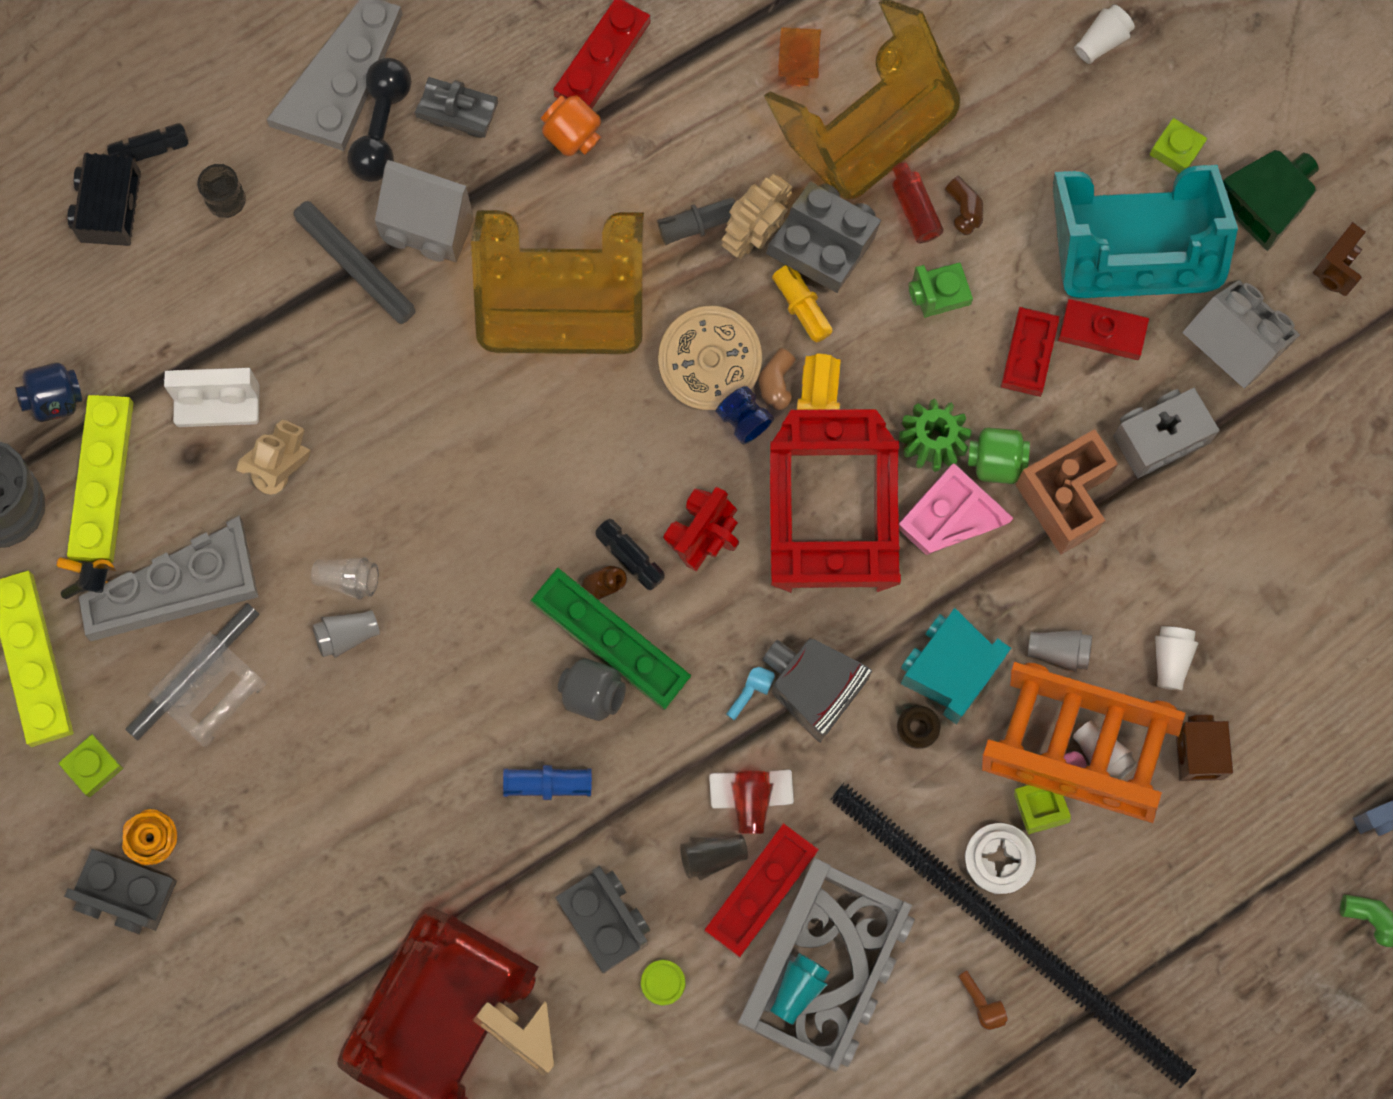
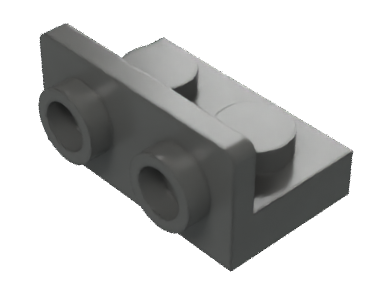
(121, 890)
(603, 919)

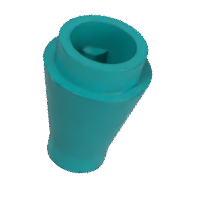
(800, 986)

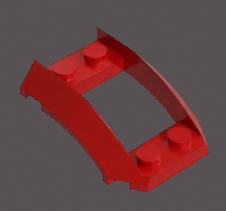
(836, 562)

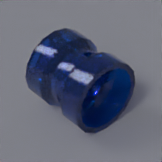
(744, 414)

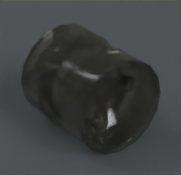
(215, 183)

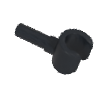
(90, 580)

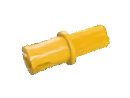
(802, 303)

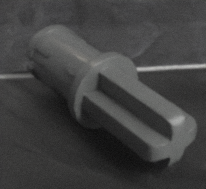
(694, 221)

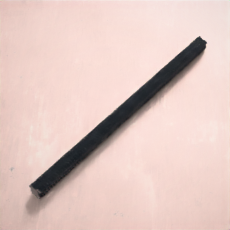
(1014, 934)

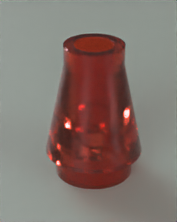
(751, 799)

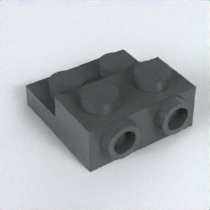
(824, 235)

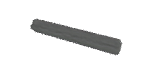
(354, 262)

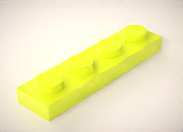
(100, 478)
(31, 661)

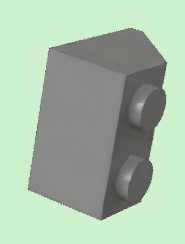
(423, 212)

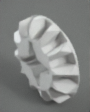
(1015, 845)

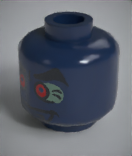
(49, 392)

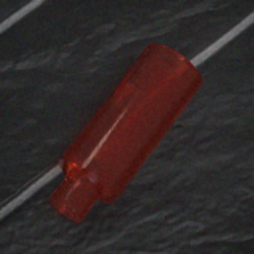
(916, 204)

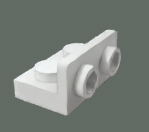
(213, 397)

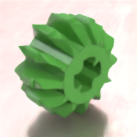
(923, 424)

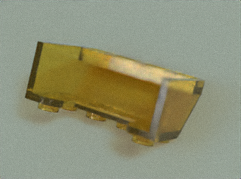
(558, 296)

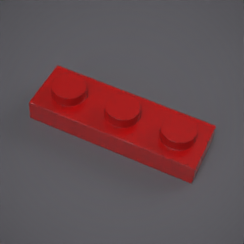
(603, 53)
(761, 890)

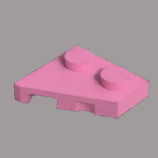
(951, 513)

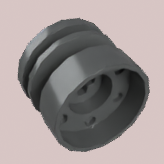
(20, 498)

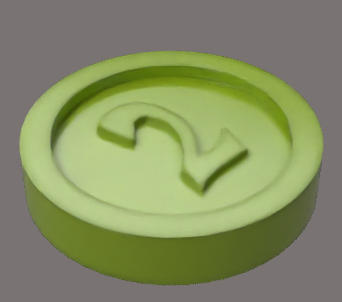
(663, 982)

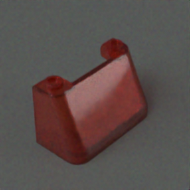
(419, 1022)

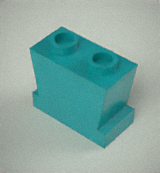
(953, 664)

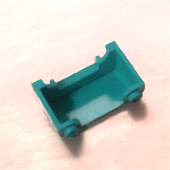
(1145, 239)

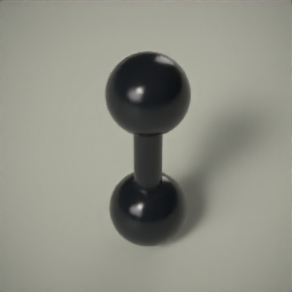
(388, 84)

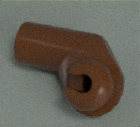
(605, 581)

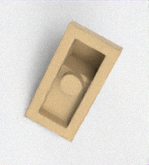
(529, 1043)

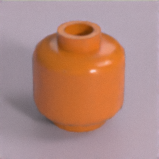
(571, 125)

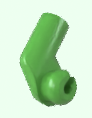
(1373, 911)

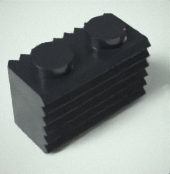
(105, 199)

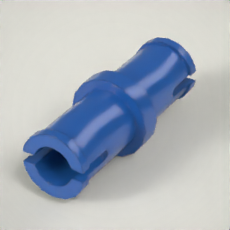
(547, 782)

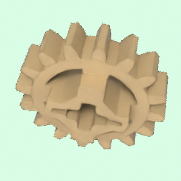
(757, 216)

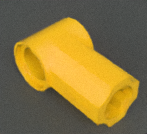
(820, 383)

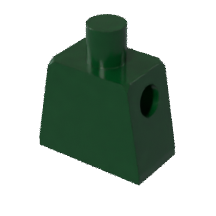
(1271, 194)

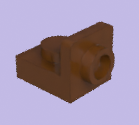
(1335, 269)

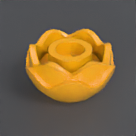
(136, 832)

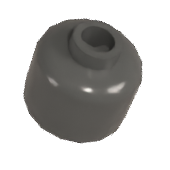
(591, 689)

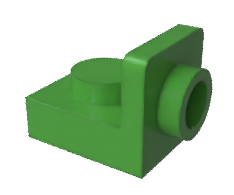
(940, 289)

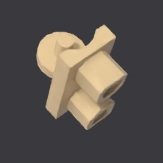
(275, 457)

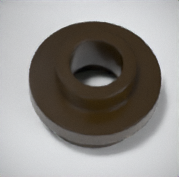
(924, 715)

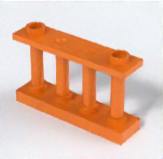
(1092, 782)

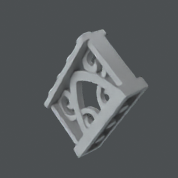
(815, 903)

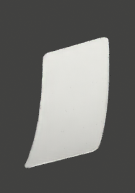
(722, 794)

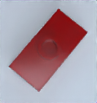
(1103, 329)
(1030, 351)

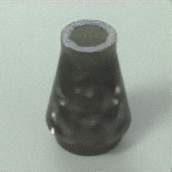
(709, 855)

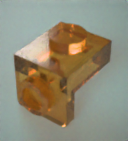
(799, 55)

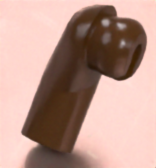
(970, 205)

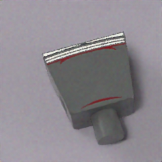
(815, 683)

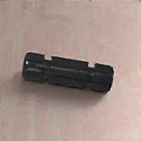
(151, 143)
(630, 554)

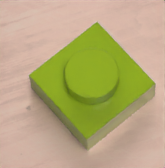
(1178, 146)
(90, 765)
(1041, 808)

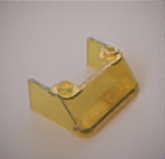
(886, 122)

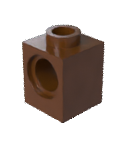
(1204, 749)

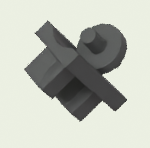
(456, 107)

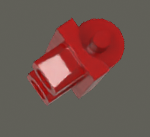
(708, 530)

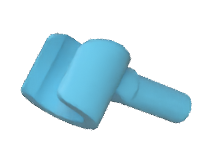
(759, 680)

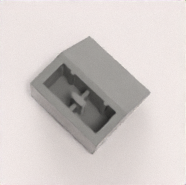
(1241, 332)

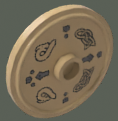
(708, 356)

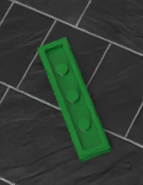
(610, 638)

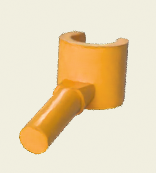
(76, 566)

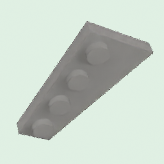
(333, 87)
(193, 580)

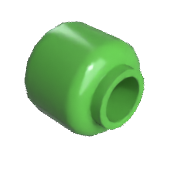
(999, 455)

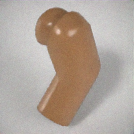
(772, 380)

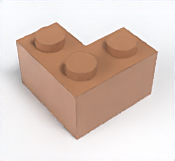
(1059, 488)

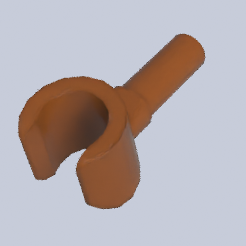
(989, 1015)

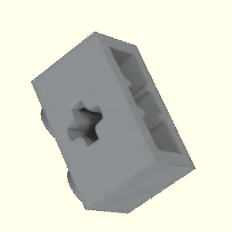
(1148, 448)

